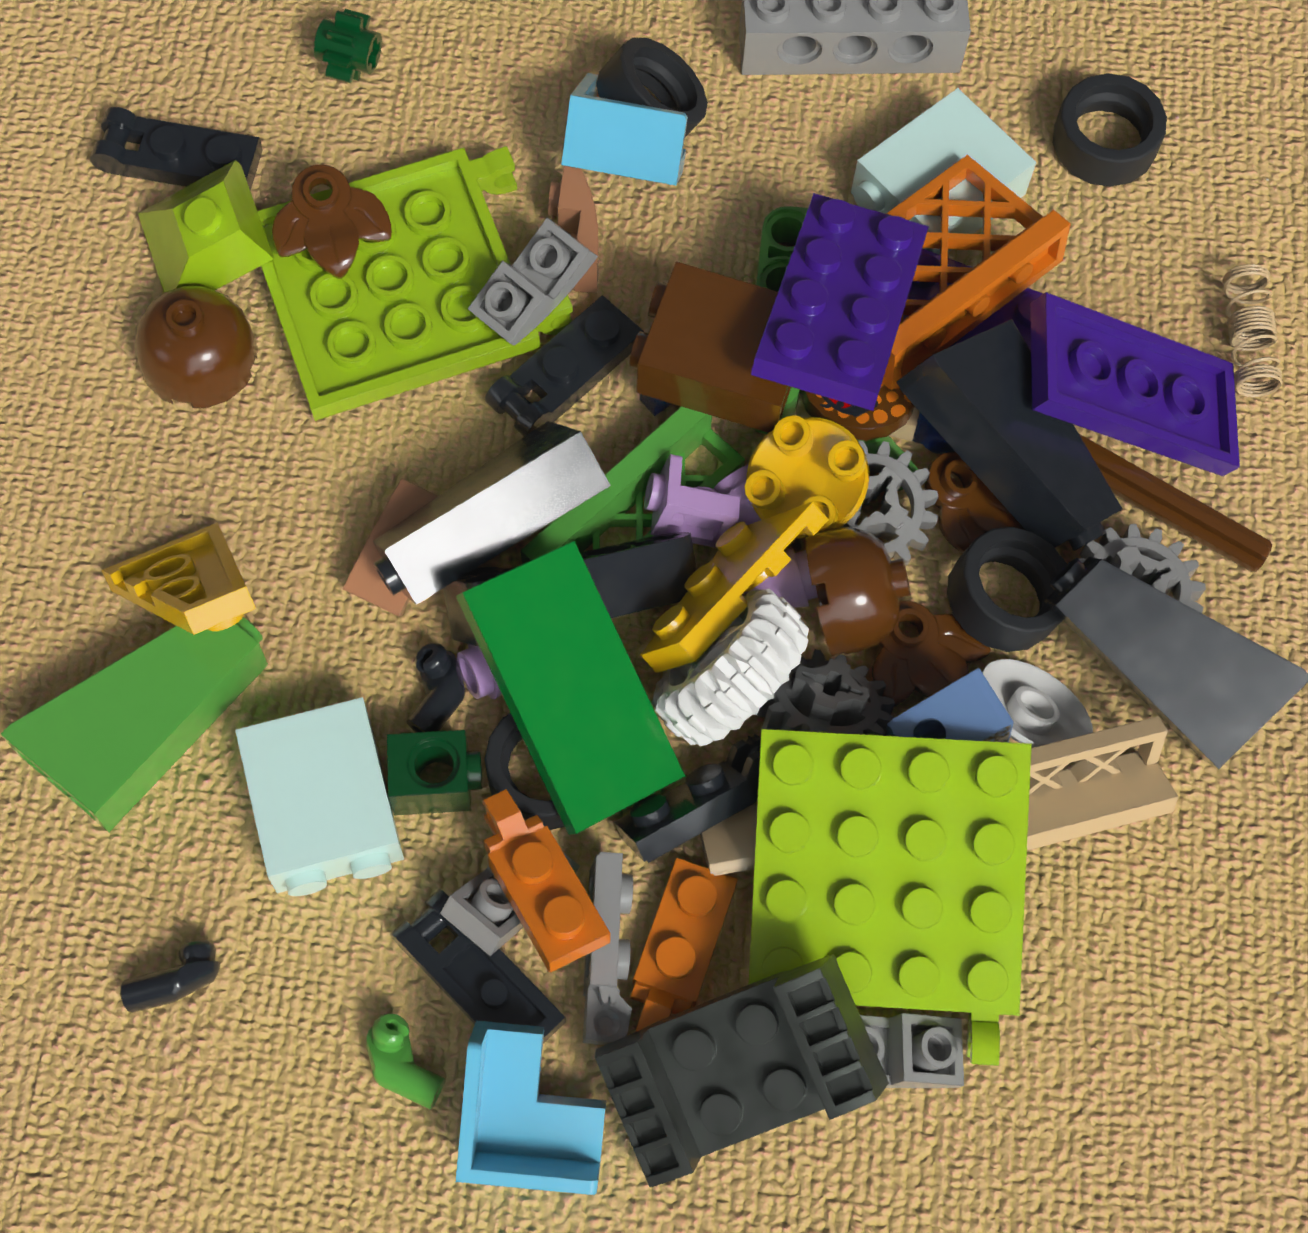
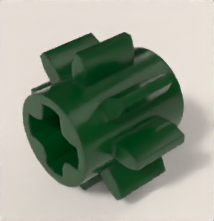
(347, 45)

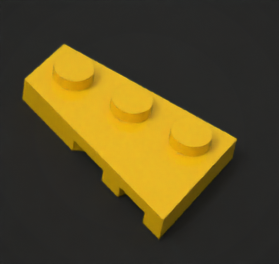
(186, 582)
(715, 590)

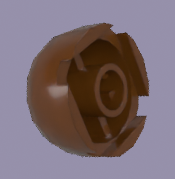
(195, 347)
(855, 588)

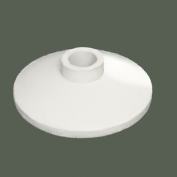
(1037, 703)

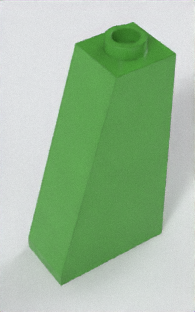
(136, 717)

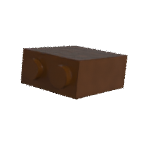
(707, 346)

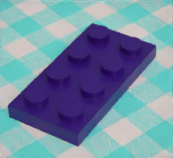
(840, 302)
(1133, 385)

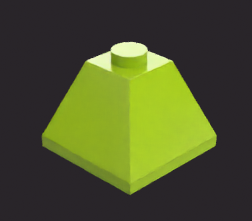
(206, 232)

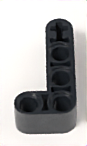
(627, 576)

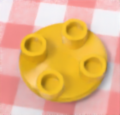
(808, 463)

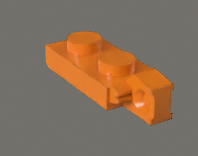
(541, 885)
(681, 941)

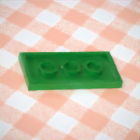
(570, 687)

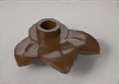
(330, 226)
(966, 510)
(925, 661)

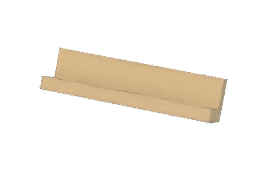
(1101, 787)

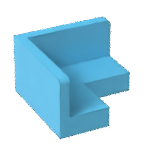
(623, 137)
(512, 1131)

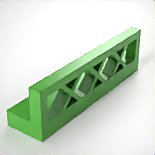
(628, 480)

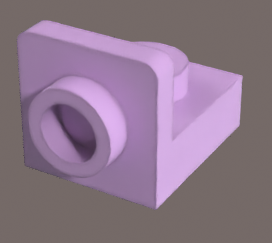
(688, 509)

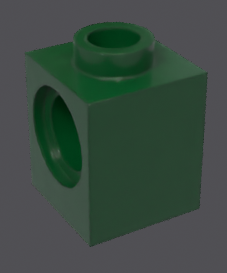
(412, 753)

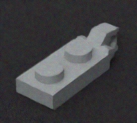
(605, 1010)

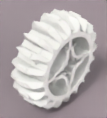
(734, 673)

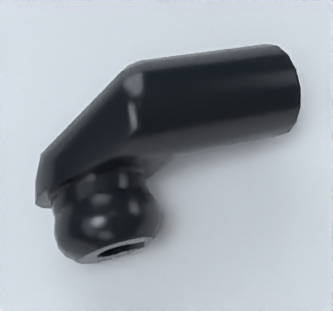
(442, 688)
(171, 984)

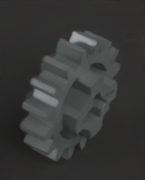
(829, 700)

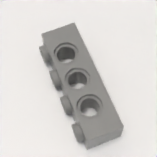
(852, 36)

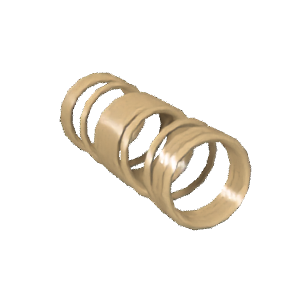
(1252, 330)

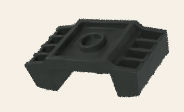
(741, 1068)

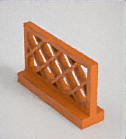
(976, 290)

